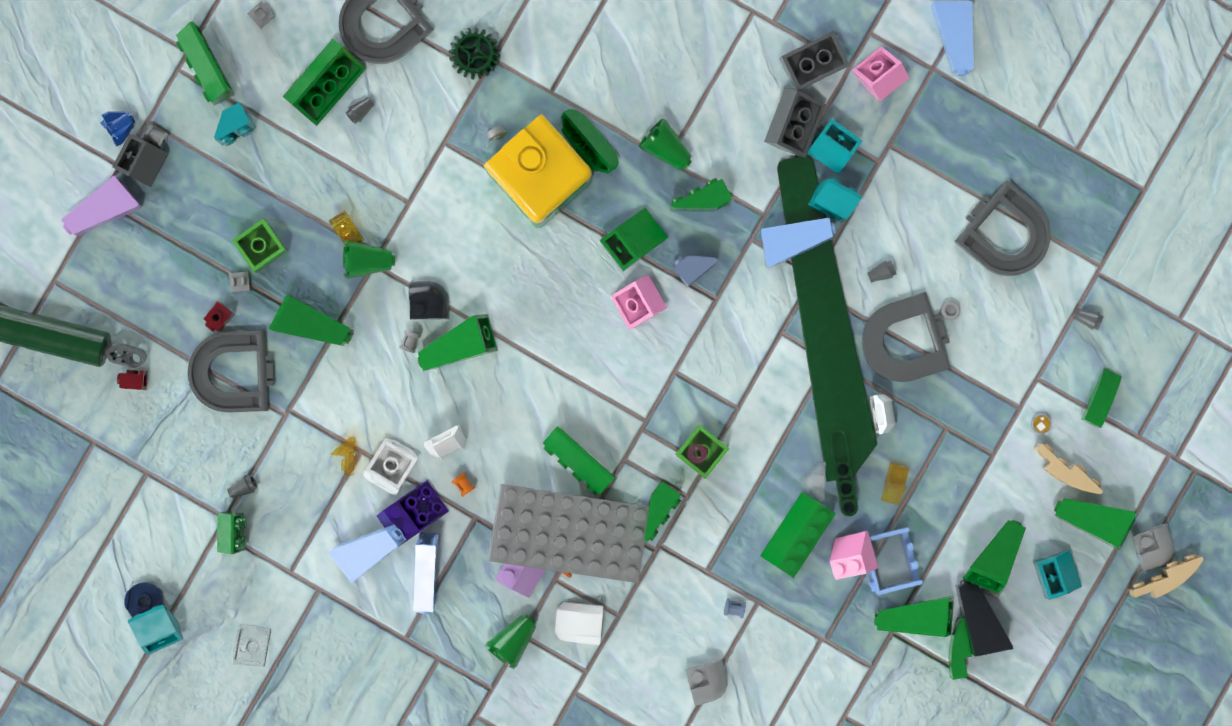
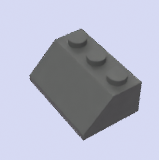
(814, 61)
(795, 122)

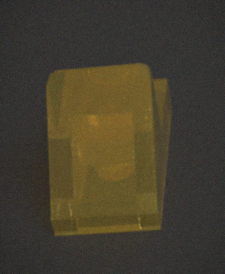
(346, 228)
(348, 450)
(895, 484)

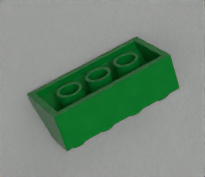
(204, 64)
(324, 82)
(578, 460)
(797, 534)

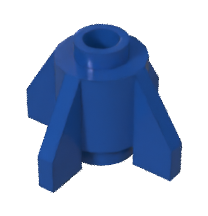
(118, 125)

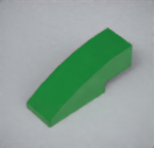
(1102, 398)
(958, 650)

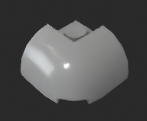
(1154, 547)
(707, 681)

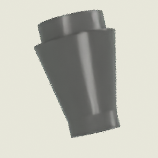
(359, 110)
(881, 272)
(1089, 318)
(244, 486)

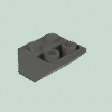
(140, 160)

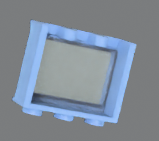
(895, 562)

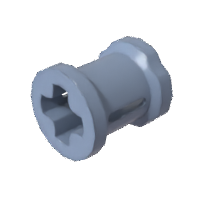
(734, 608)

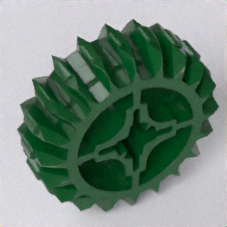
(477, 46)

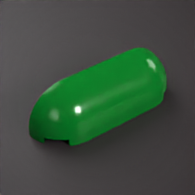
(588, 141)

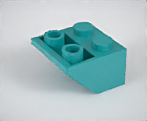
(232, 124)
(834, 146)
(835, 199)
(1057, 575)
(155, 629)

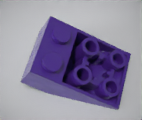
(414, 511)

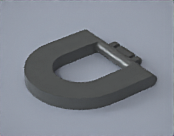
(386, 51)
(1028, 213)
(227, 342)
(913, 369)

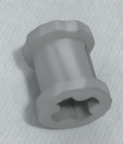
(156, 137)
(409, 341)

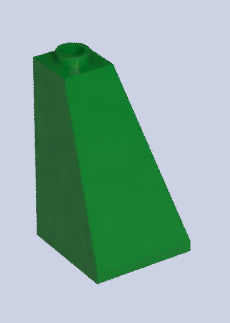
(306, 322)
(465, 341)
(1099, 521)
(996, 561)
(920, 618)

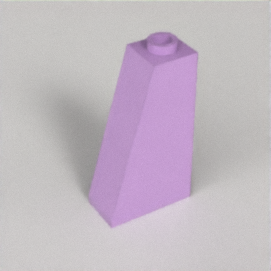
(101, 207)

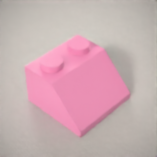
(881, 73)
(639, 301)
(852, 555)

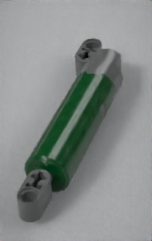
(64, 339)

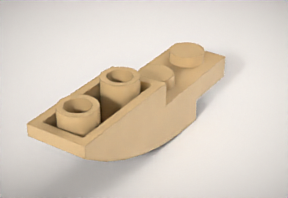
(1073, 476)
(1174, 576)

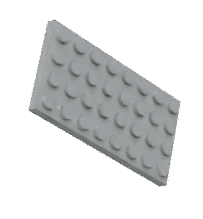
(568, 533)

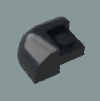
(428, 301)

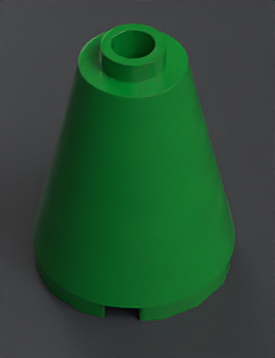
(666, 145)
(365, 259)
(512, 641)

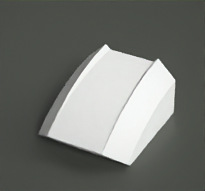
(882, 413)
(446, 442)
(391, 466)
(579, 622)

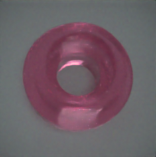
(692, 458)

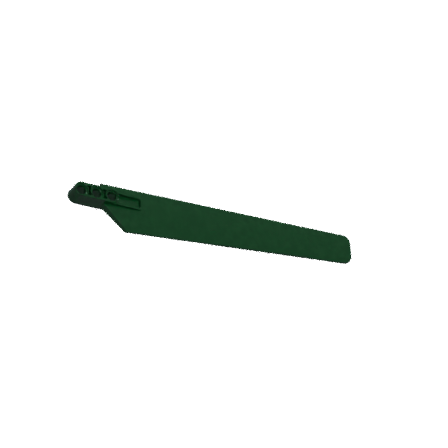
(830, 348)

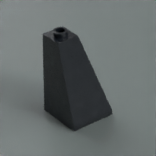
(982, 625)

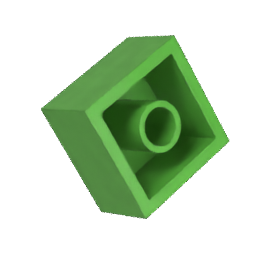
(260, 246)
(714, 448)

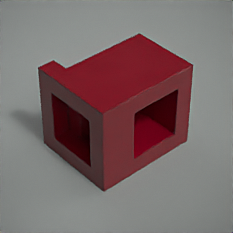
(224, 314)
(132, 380)

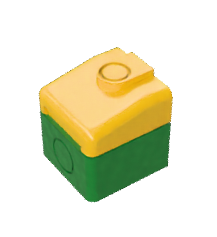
(539, 171)

